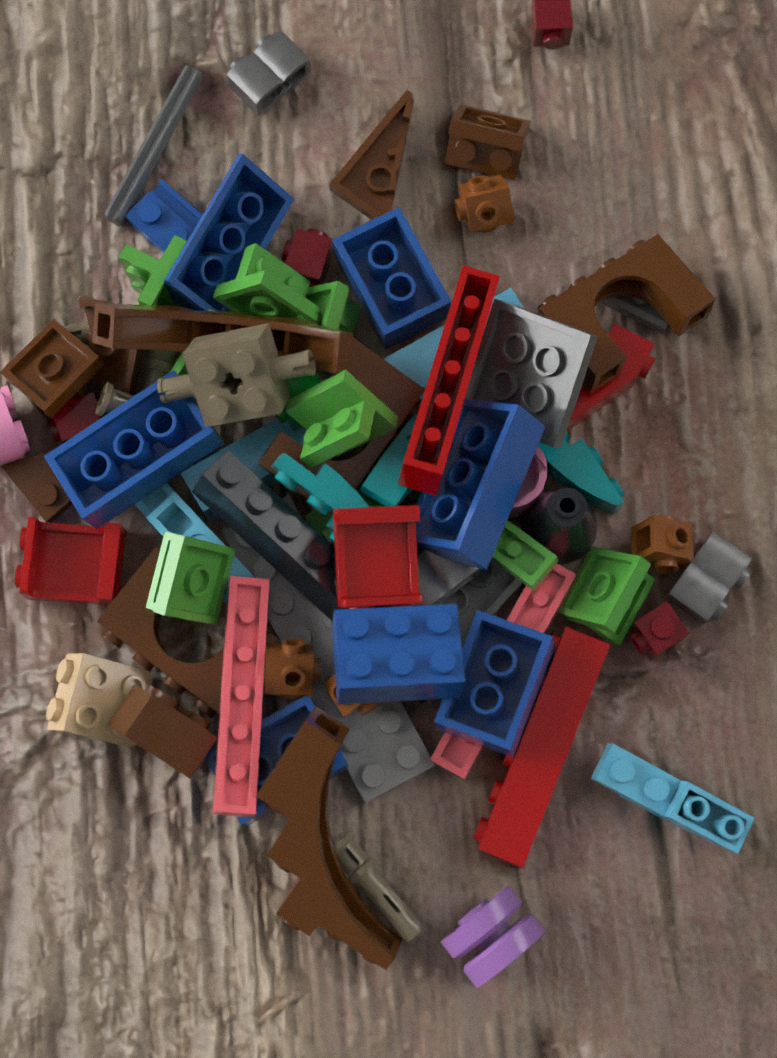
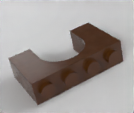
(646, 272)
(390, 387)
(133, 624)

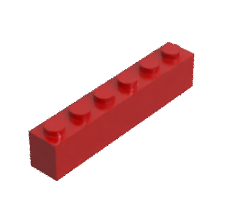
(448, 381)
(542, 749)

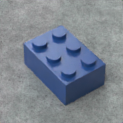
(391, 278)
(397, 654)
(501, 683)
(275, 737)

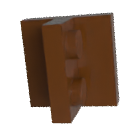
(486, 141)
(52, 369)

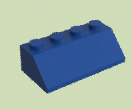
(240, 214)
(131, 453)
(478, 482)

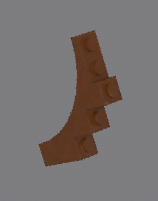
(176, 327)
(305, 846)

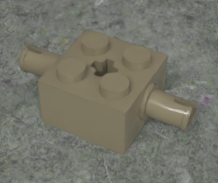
(236, 375)

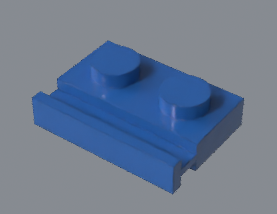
(163, 215)

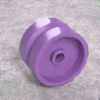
(496, 940)

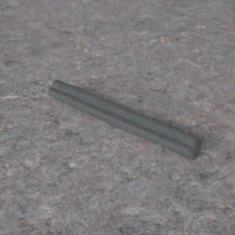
(153, 145)

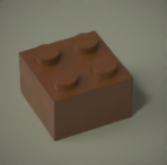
(167, 733)

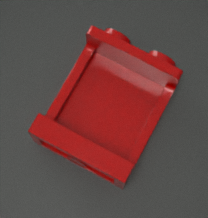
(376, 556)
(71, 562)

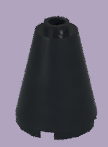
(562, 523)

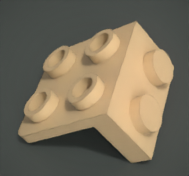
(90, 695)

